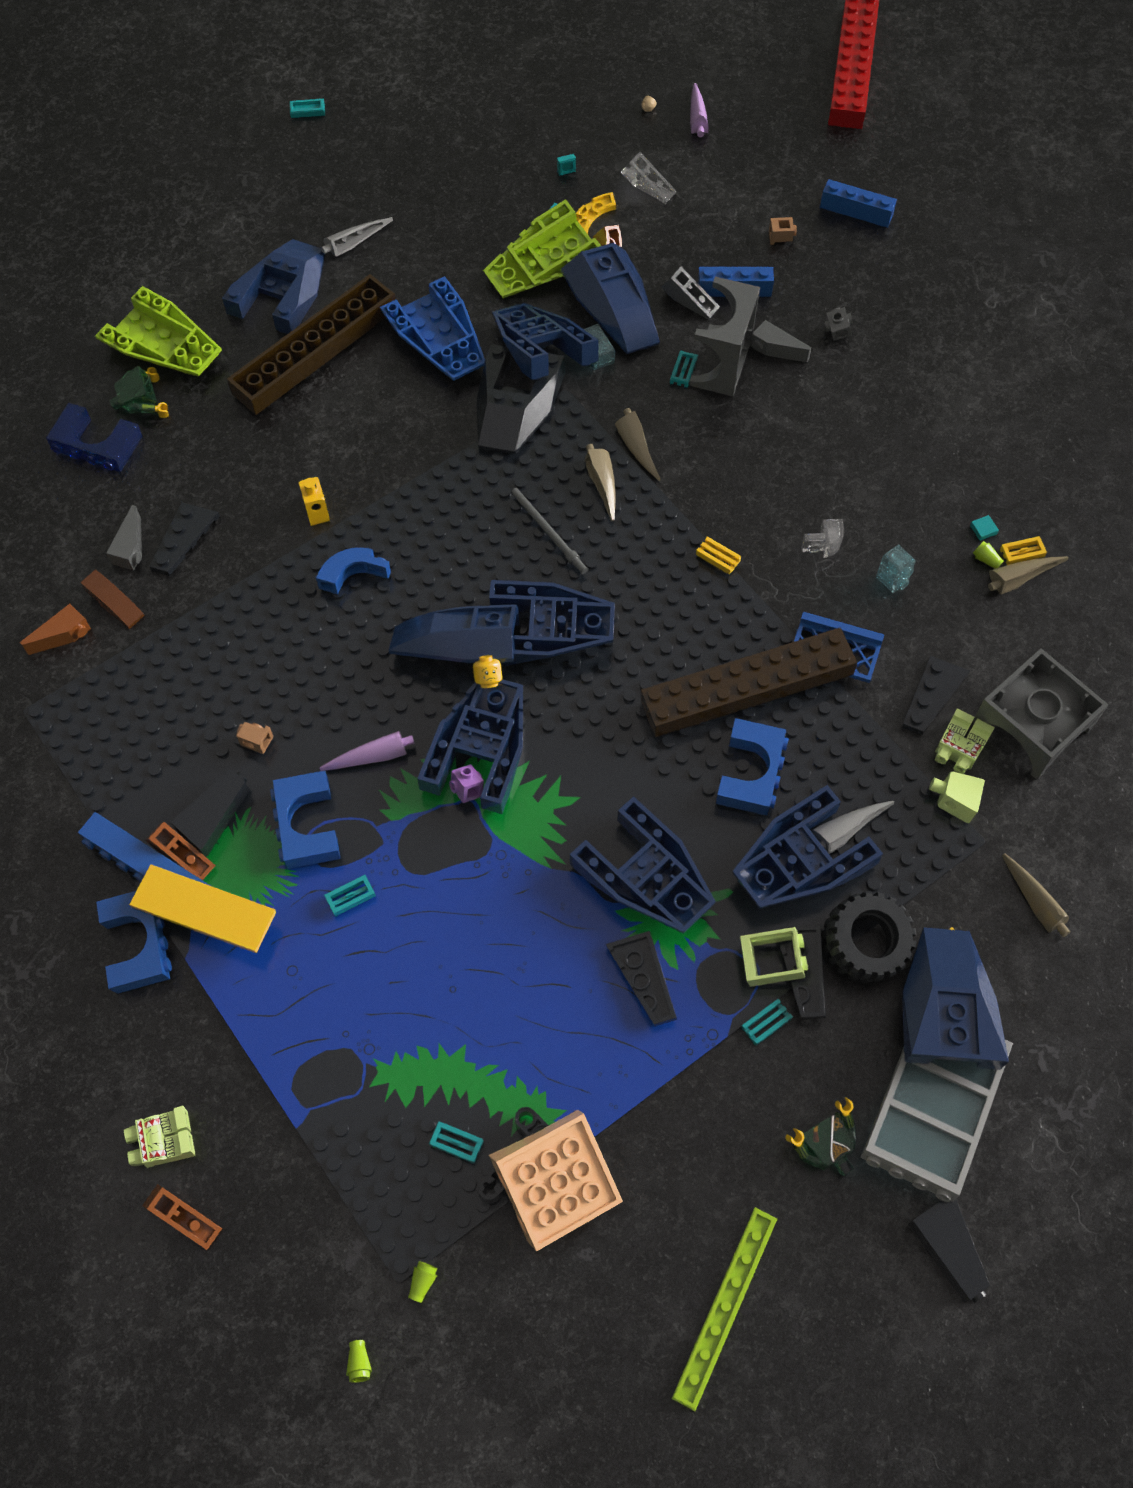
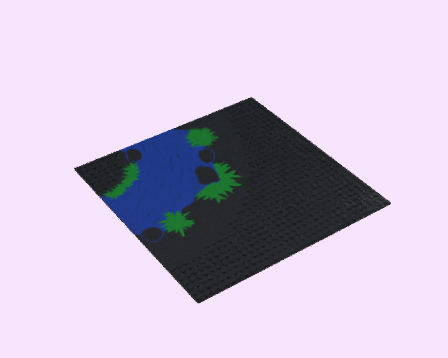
(484, 952)

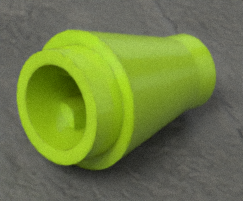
(987, 555)
(422, 1279)
(358, 1363)

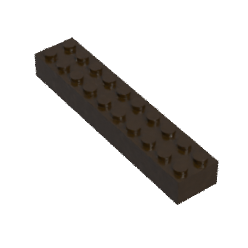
(310, 345)
(748, 682)

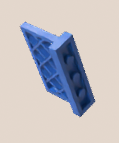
(857, 636)

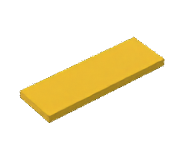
(203, 908)

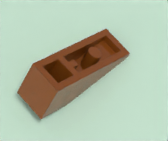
(59, 630)
(179, 850)
(182, 1217)

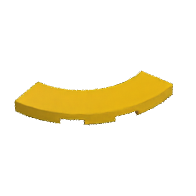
(599, 205)

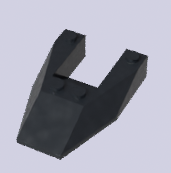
(511, 414)

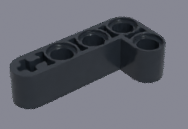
(489, 1180)

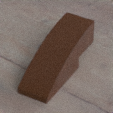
(112, 599)

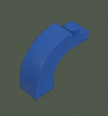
(347, 563)

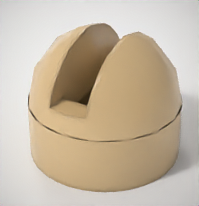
(648, 104)

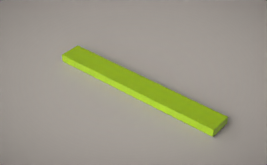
(724, 1310)

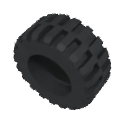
(892, 921)

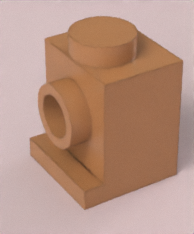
(782, 230)
(254, 737)

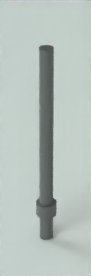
(571, 555)

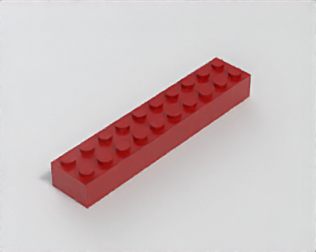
(853, 63)

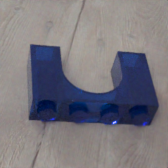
(110, 453)

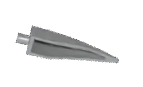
(349, 238)
(839, 830)

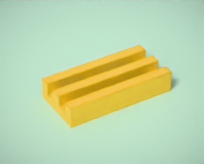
(721, 553)
(1024, 553)

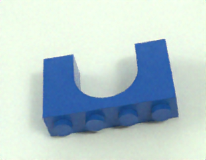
(755, 795)
(289, 796)
(152, 962)

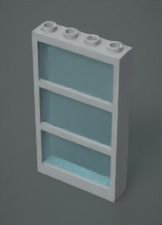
(932, 1123)

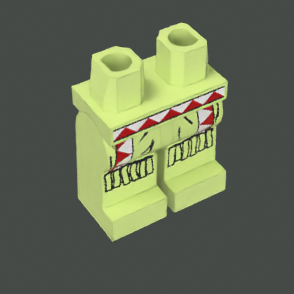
(960, 749)
(161, 1138)

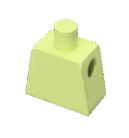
(959, 794)

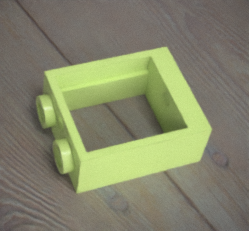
(748, 943)

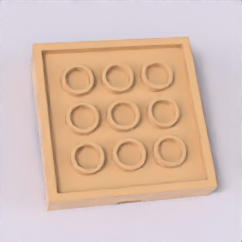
(556, 1179)

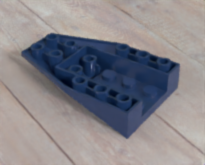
(951, 1004)

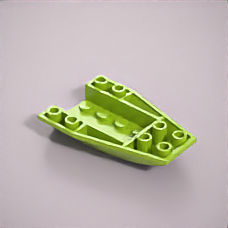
(161, 335)

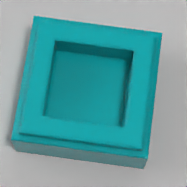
(566, 164)
(984, 527)

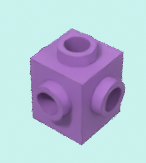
(466, 783)

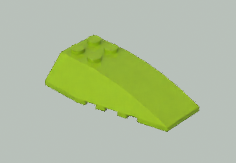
(540, 251)

